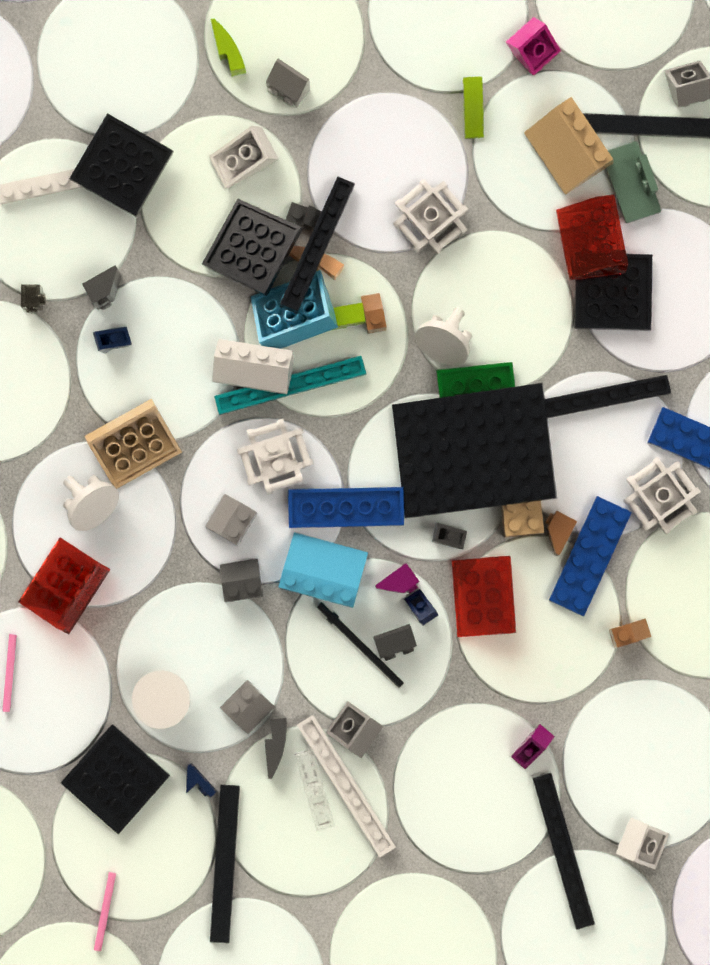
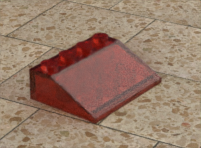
(592, 238)
(64, 586)
(483, 596)

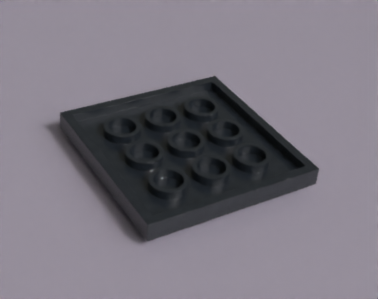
(121, 165)
(252, 246)
(617, 299)
(115, 779)

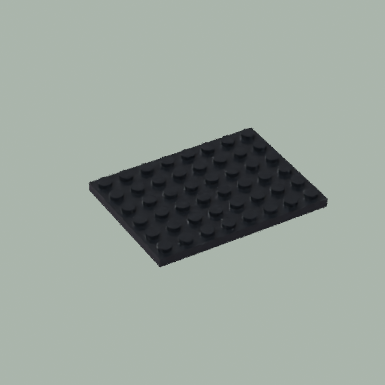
(474, 451)

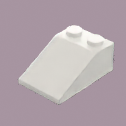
(243, 156)

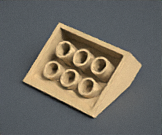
(568, 146)
(133, 444)

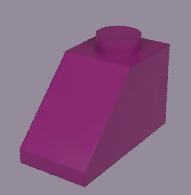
(399, 581)
(533, 746)

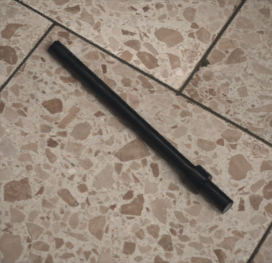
(334, 619)

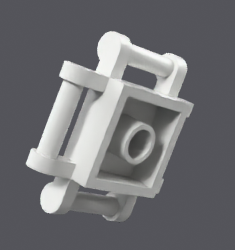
(430, 216)
(275, 456)
(662, 495)

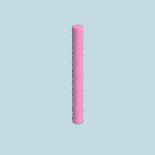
(9, 673)
(105, 911)

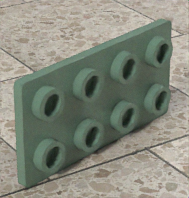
(633, 182)

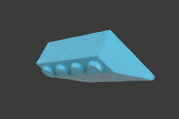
(283, 328)
(323, 570)

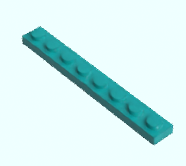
(298, 383)

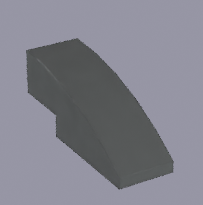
(275, 746)

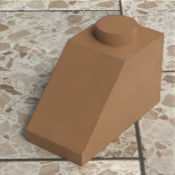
(374, 313)
(559, 530)
(630, 633)

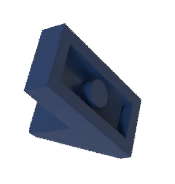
(112, 339)
(421, 607)
(195, 776)

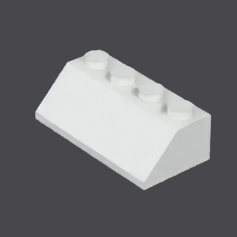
(252, 366)

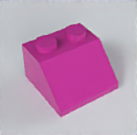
(533, 45)

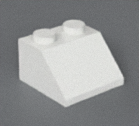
(642, 843)

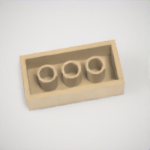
(522, 519)

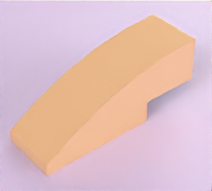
(328, 264)

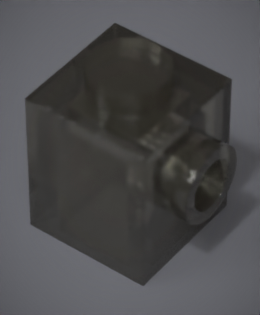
(32, 297)

